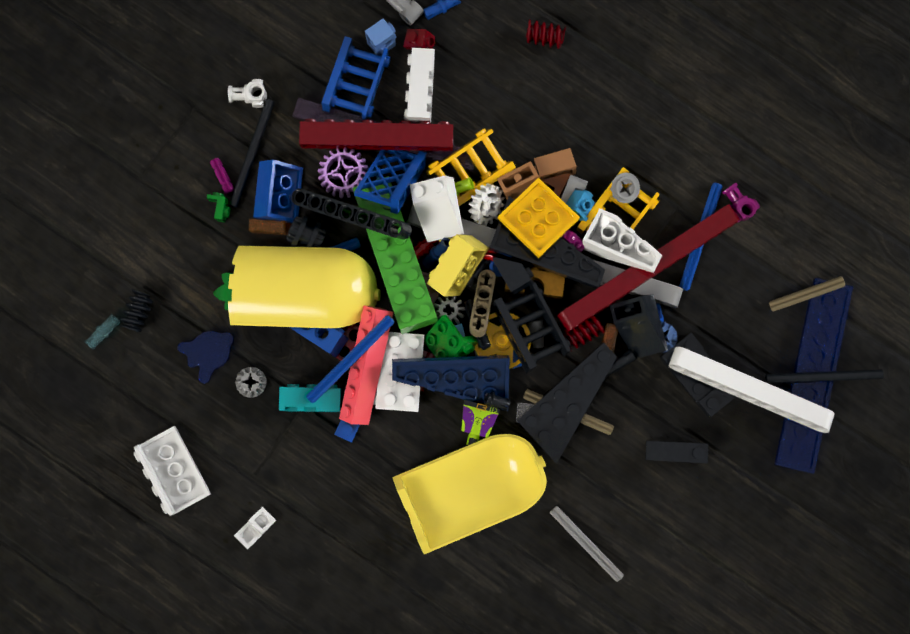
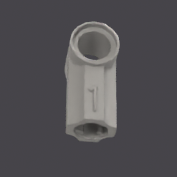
(407, 9)

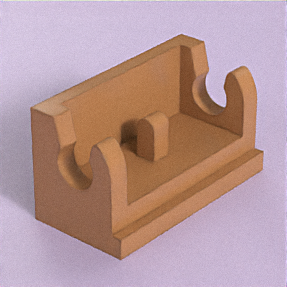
(555, 164)

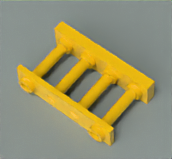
(486, 176)
(607, 196)

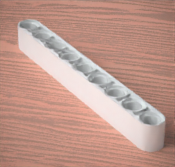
(751, 389)

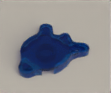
(208, 352)

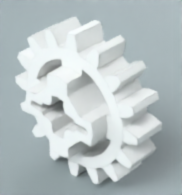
(486, 204)

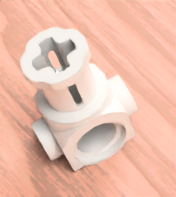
(246, 93)

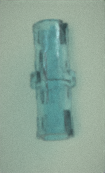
(102, 331)

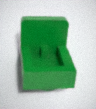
(222, 210)

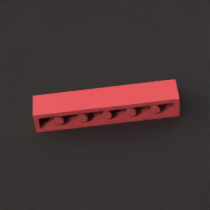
(365, 372)

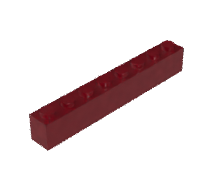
(376, 135)

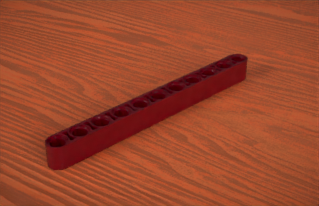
(634, 277)

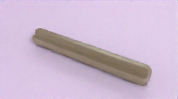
(807, 293)

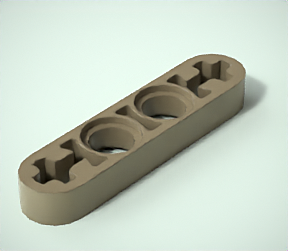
(482, 303)

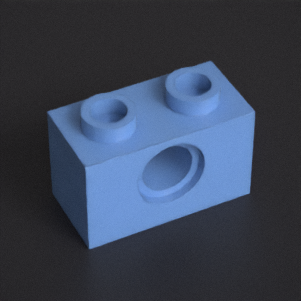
(381, 36)

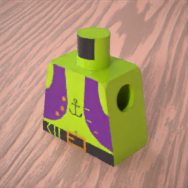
(478, 420)

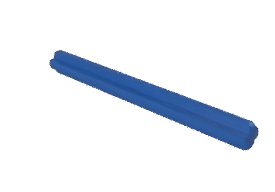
(694, 256)
(350, 359)

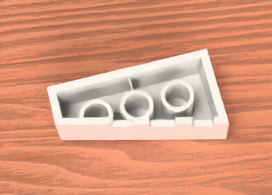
(420, 85)

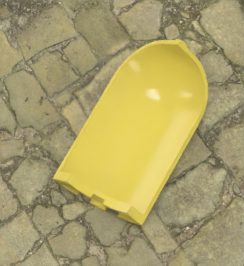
(300, 287)
(471, 489)

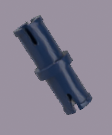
(435, 253)

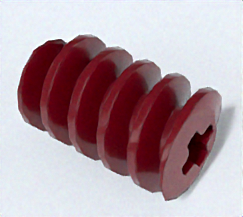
(545, 34)
(583, 331)

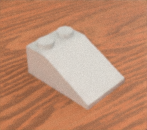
(437, 208)

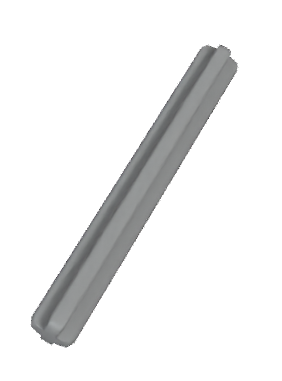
(586, 543)

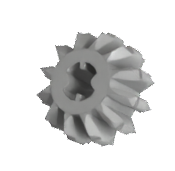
(453, 305)

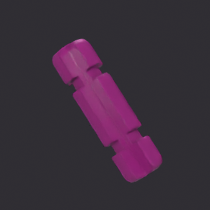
(222, 175)

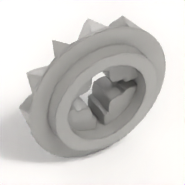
(632, 189)
(257, 388)

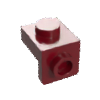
(419, 39)

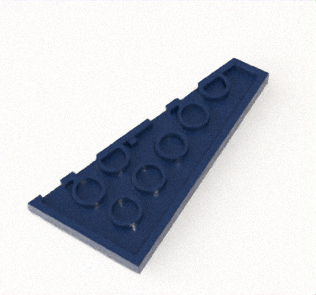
(456, 376)

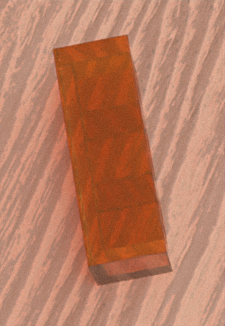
(267, 226)
(610, 336)

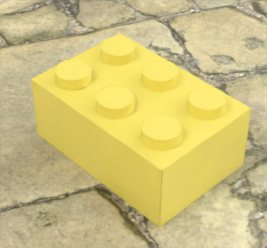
(457, 265)

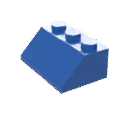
(274, 191)

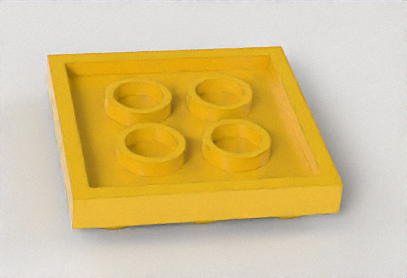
(538, 217)

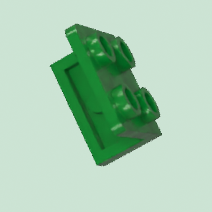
(447, 341)

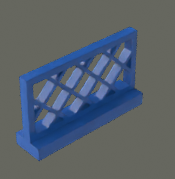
(399, 192)

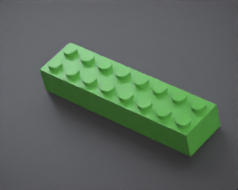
(400, 271)

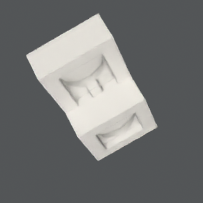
(254, 528)

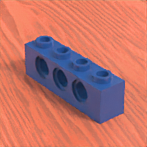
(332, 343)

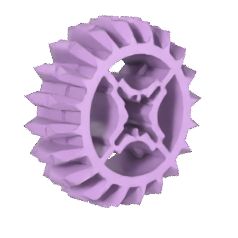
(339, 156)

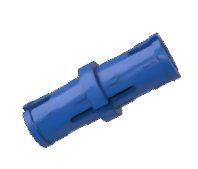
(439, 7)

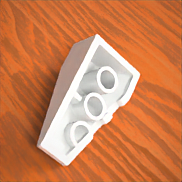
(617, 242)

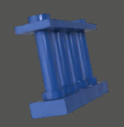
(342, 66)

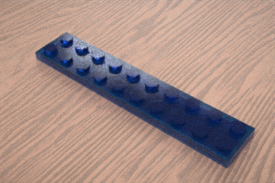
(816, 353)

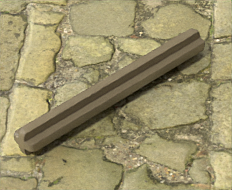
(586, 420)

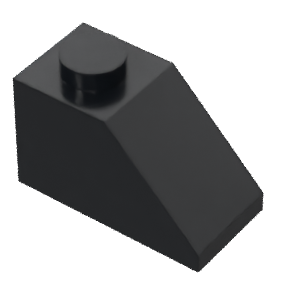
(514, 274)

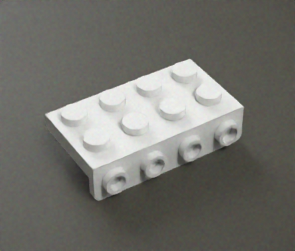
(393, 394)
(171, 471)

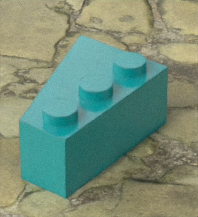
(294, 399)

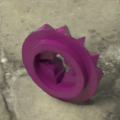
(574, 239)

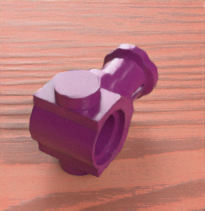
(739, 201)

